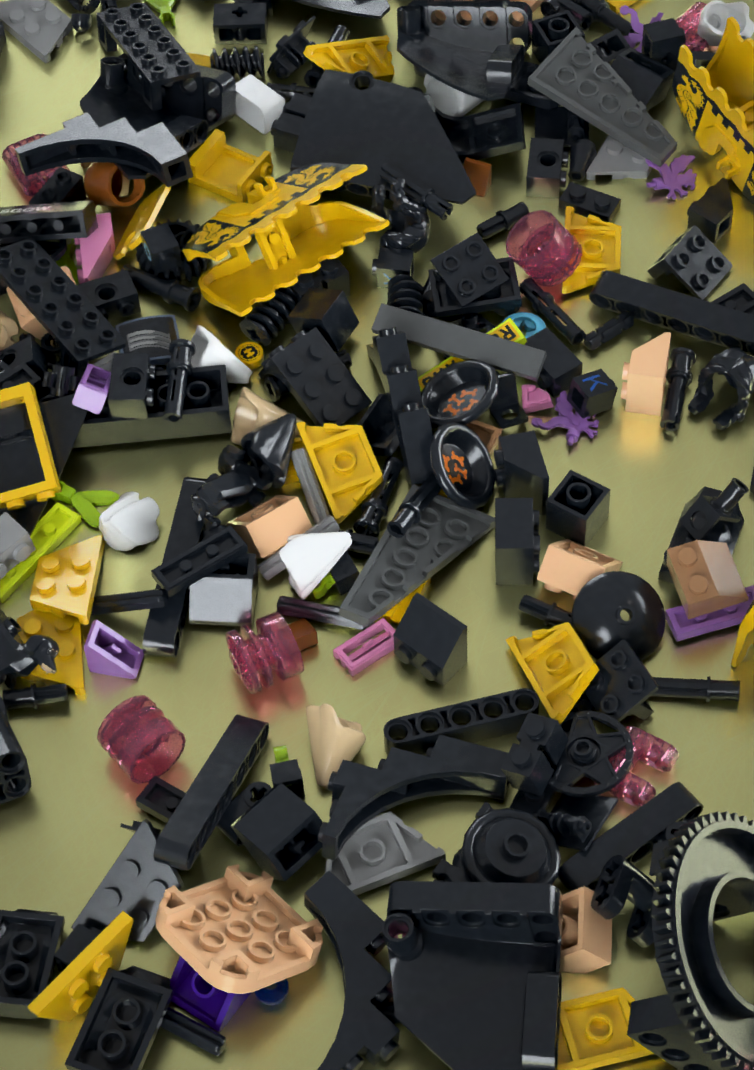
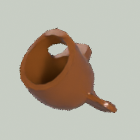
(107, 184)

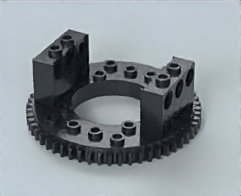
(699, 880)

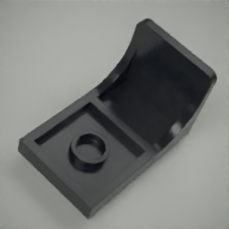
(485, 132)
(317, 379)

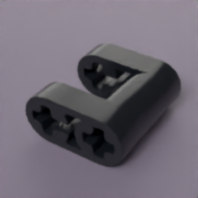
(624, 881)

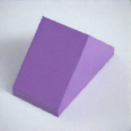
(111, 653)

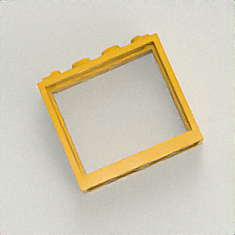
(43, 490)

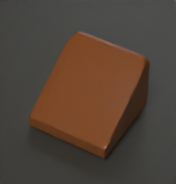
(479, 175)
(303, 633)

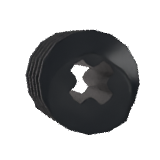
(238, 62)
(405, 293)
(269, 317)

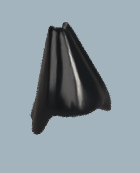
(271, 448)

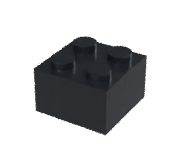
(516, 541)

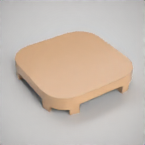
(238, 932)

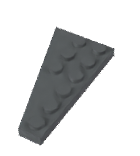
(596, 93)
(407, 562)

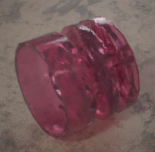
(543, 248)
(259, 654)
(141, 739)

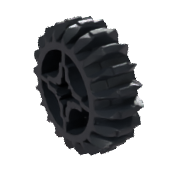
(182, 233)

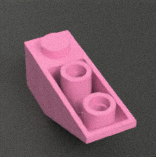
(95, 250)

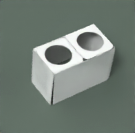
(258, 103)

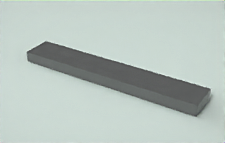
(462, 342)

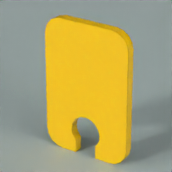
(141, 220)

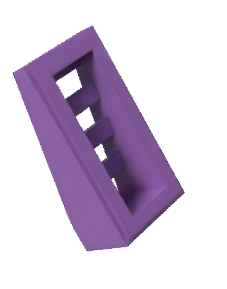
(92, 389)

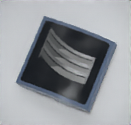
(150, 336)

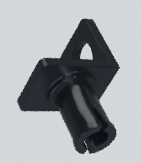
(507, 402)
(715, 509)

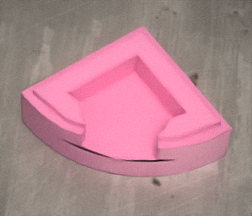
(535, 399)

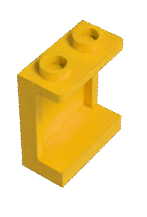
(228, 169)

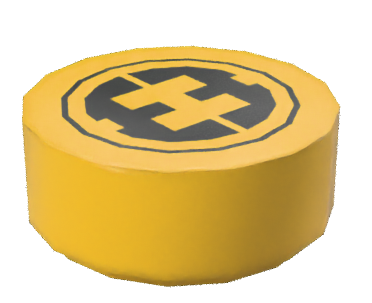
(250, 354)

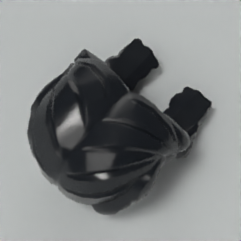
(407, 221)
(739, 372)

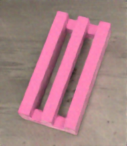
(370, 651)

